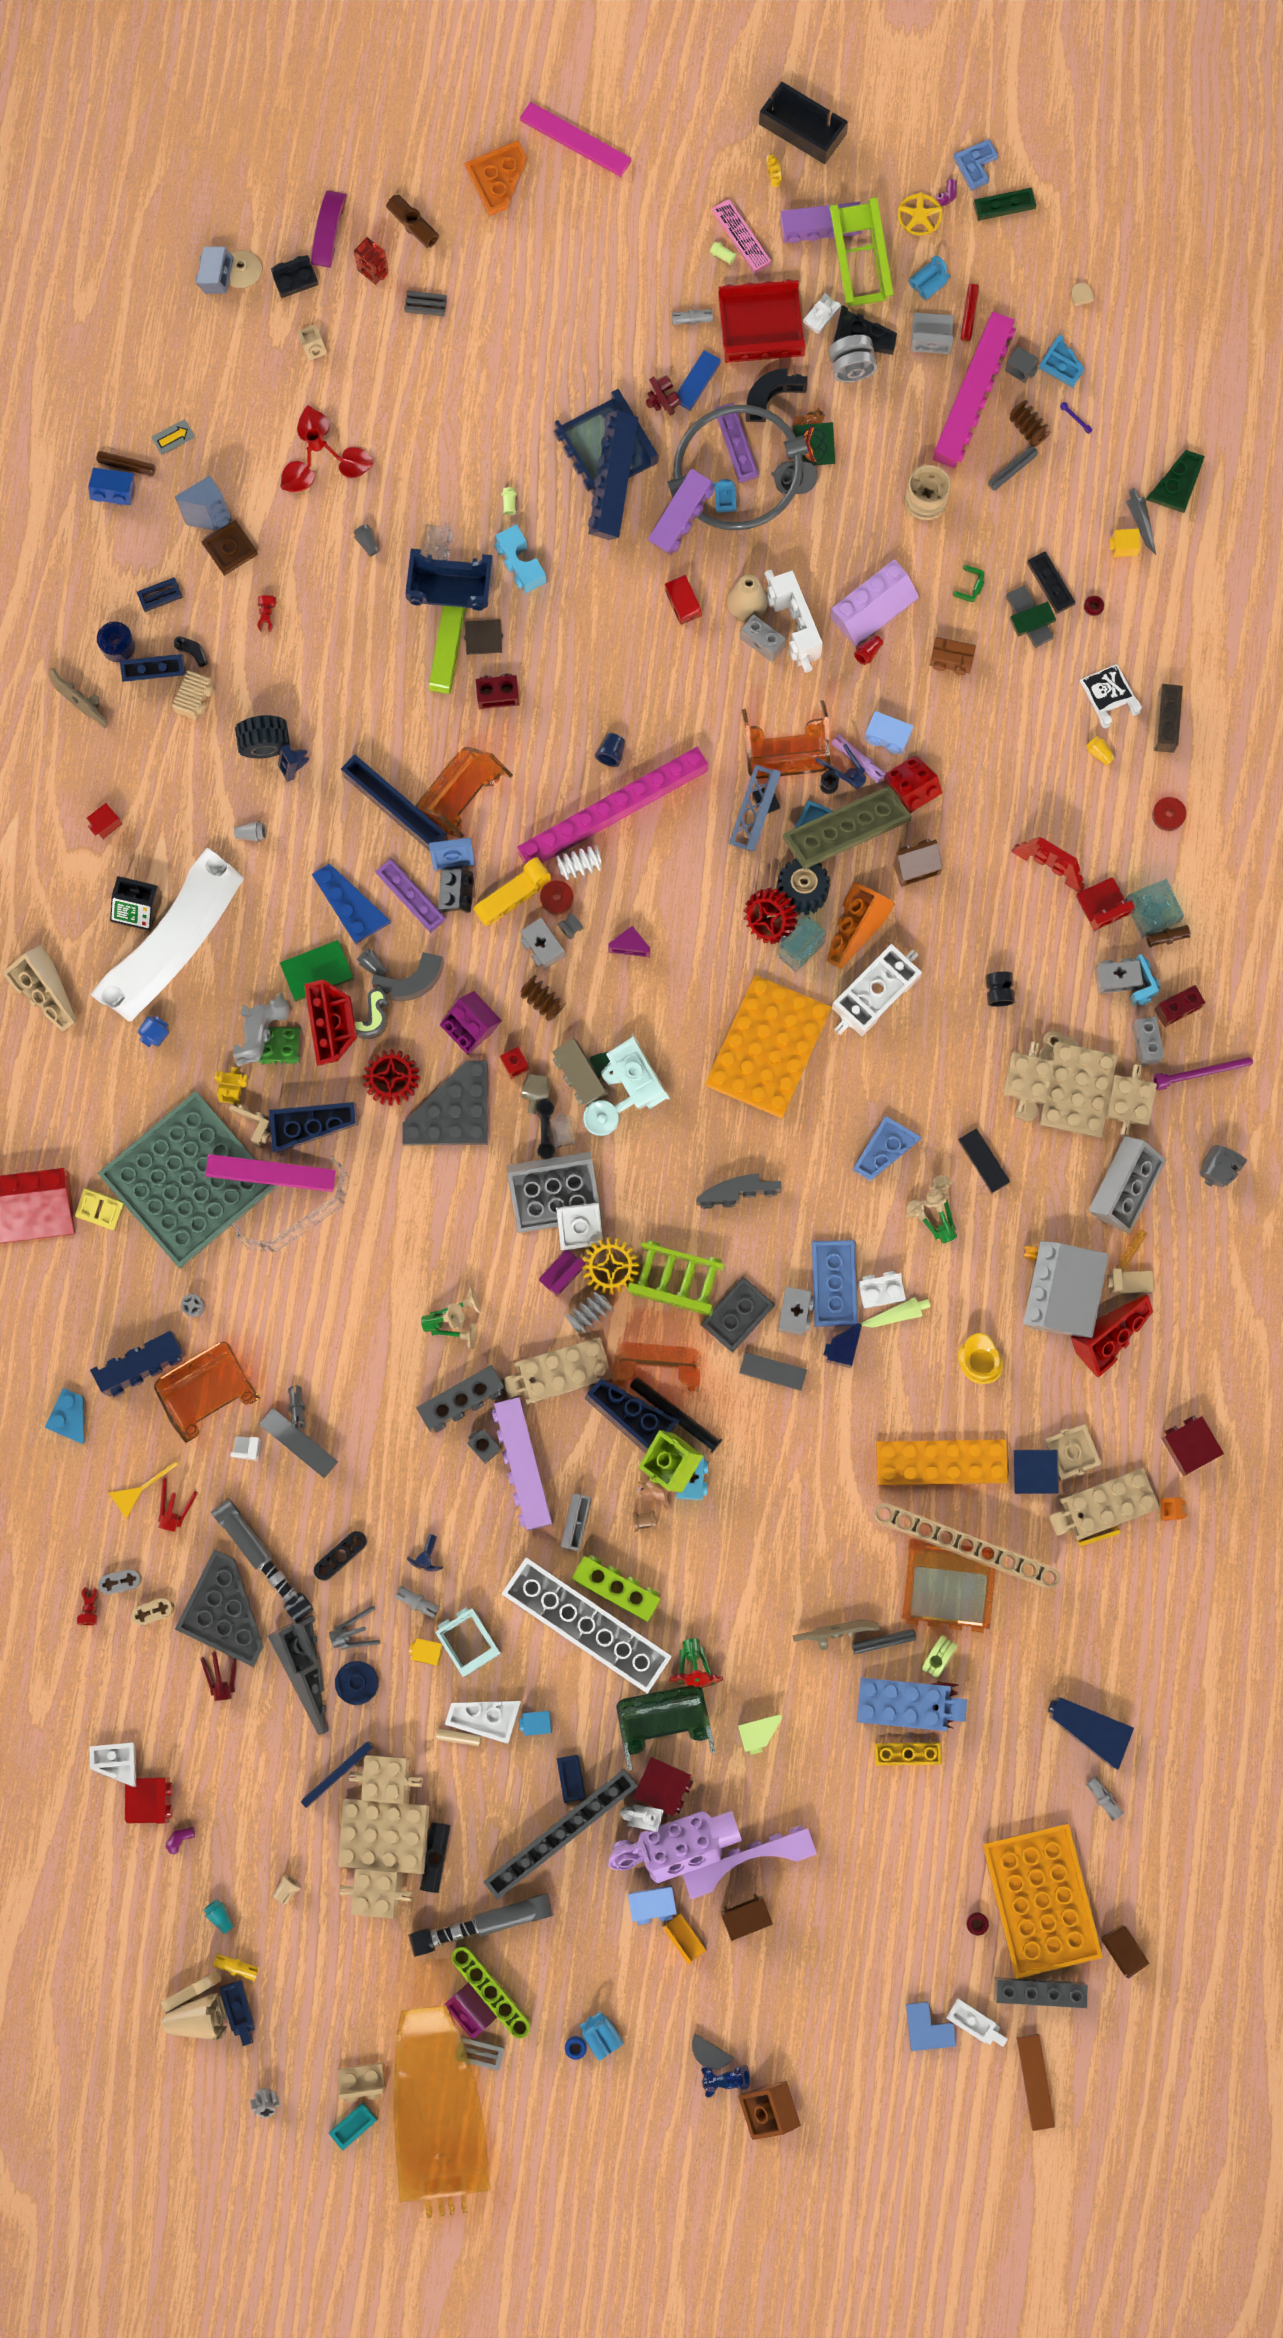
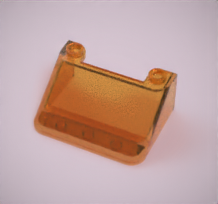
(203, 1387)

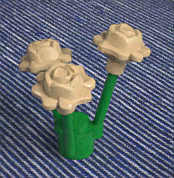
(936, 1199)

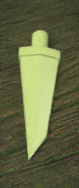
(904, 1311)

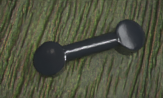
(544, 1111)

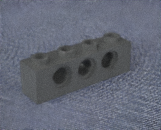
(448, 1398)
(1040, 1992)

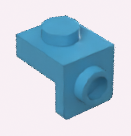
(725, 496)

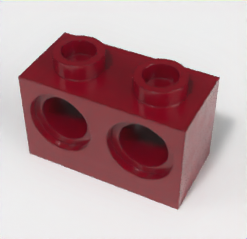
(497, 697)
(1179, 1006)

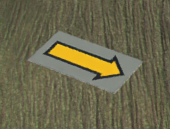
(173, 437)

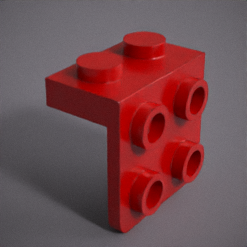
(914, 783)
(149, 1801)

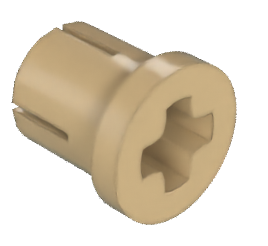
(286, 1889)

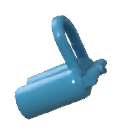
(930, 278)
(601, 2035)

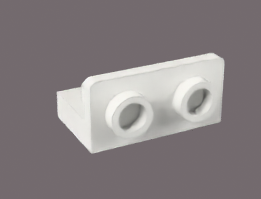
(881, 1290)

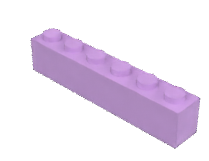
(523, 1464)

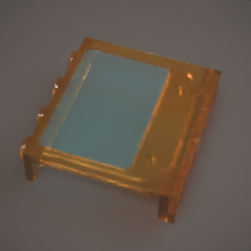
(947, 1588)

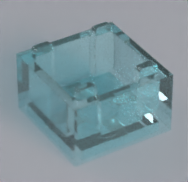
(1155, 908)
(801, 943)

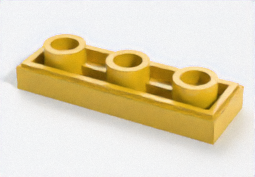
(893, 1753)

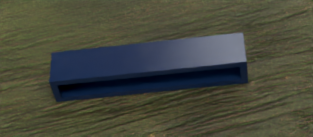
(612, 475)
(392, 802)

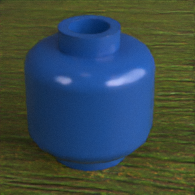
(153, 1031)

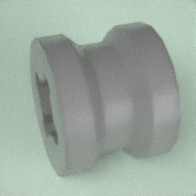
(188, 1304)

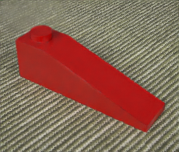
(1112, 1334)

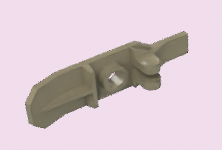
(87, 706)
(837, 1631)

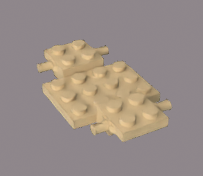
(1079, 1089)
(382, 1836)

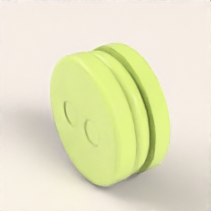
(939, 1657)

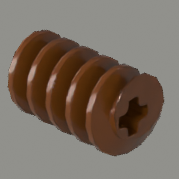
(1028, 424)
(541, 998)

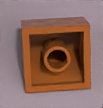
(769, 2110)

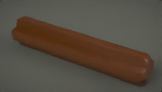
(126, 463)

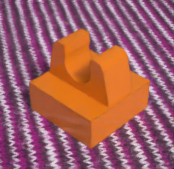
(1172, 1509)

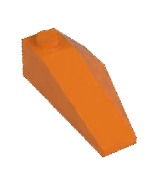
(862, 917)

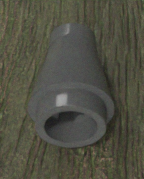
(365, 537)
(371, 962)

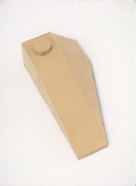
(39, 981)

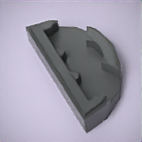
(708, 2054)

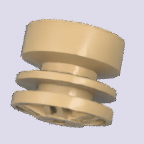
(927, 492)

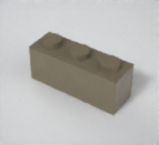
(579, 1073)

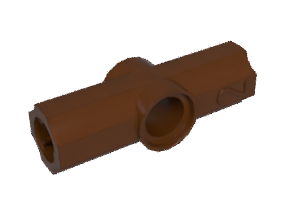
(406, 213)

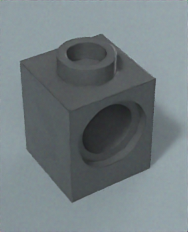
(1022, 365)
(492, 1450)

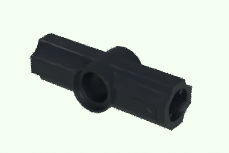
(433, 1872)

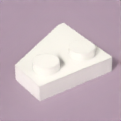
(115, 1762)

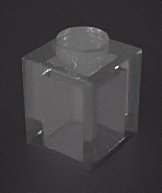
(562, 1130)

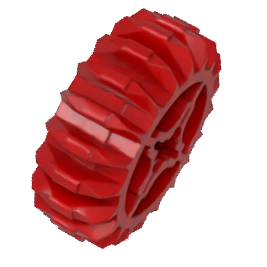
(769, 903)
(383, 1077)

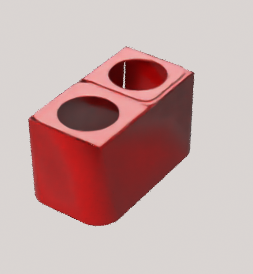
(683, 599)

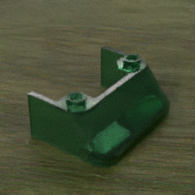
(663, 1715)

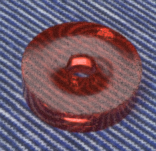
(1172, 805)
(556, 906)

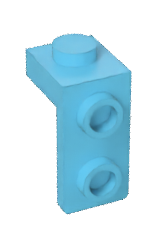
(1144, 996)

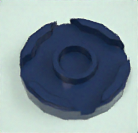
(356, 1683)

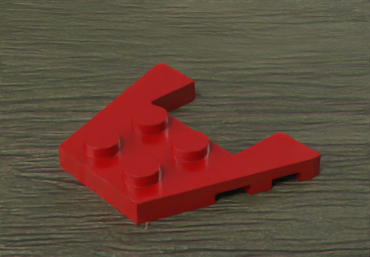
(1054, 857)

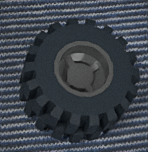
(261, 736)

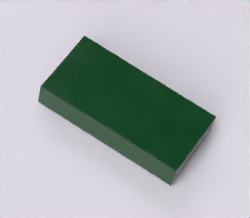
(1032, 619)

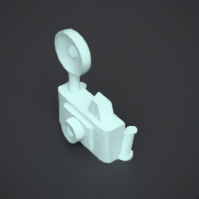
(638, 1078)

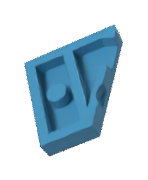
(1061, 363)
(68, 1416)

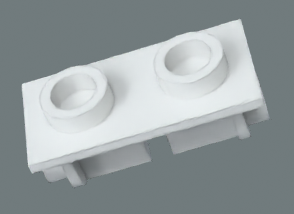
(642, 1817)

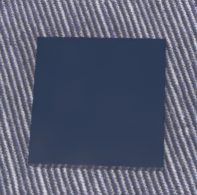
(1036, 1472)

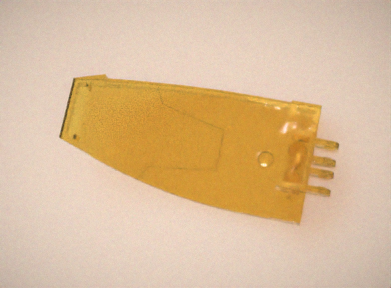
(437, 2113)

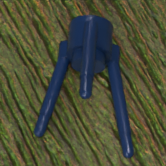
(853, 776)

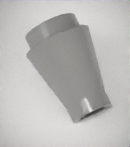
(253, 831)

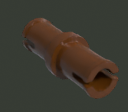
(1168, 936)

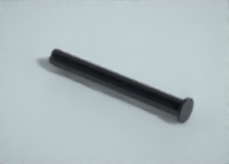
(671, 1410)

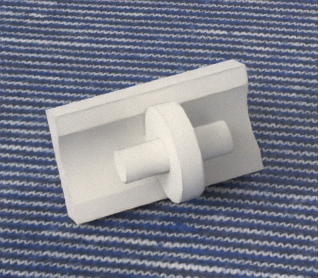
(821, 313)

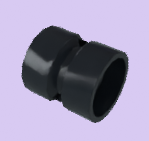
(1000, 989)

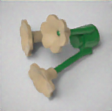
(455, 1317)

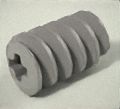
(589, 1312)

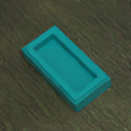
(353, 2126)

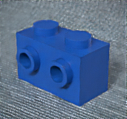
(111, 486)

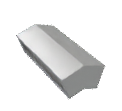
(572, 1521)

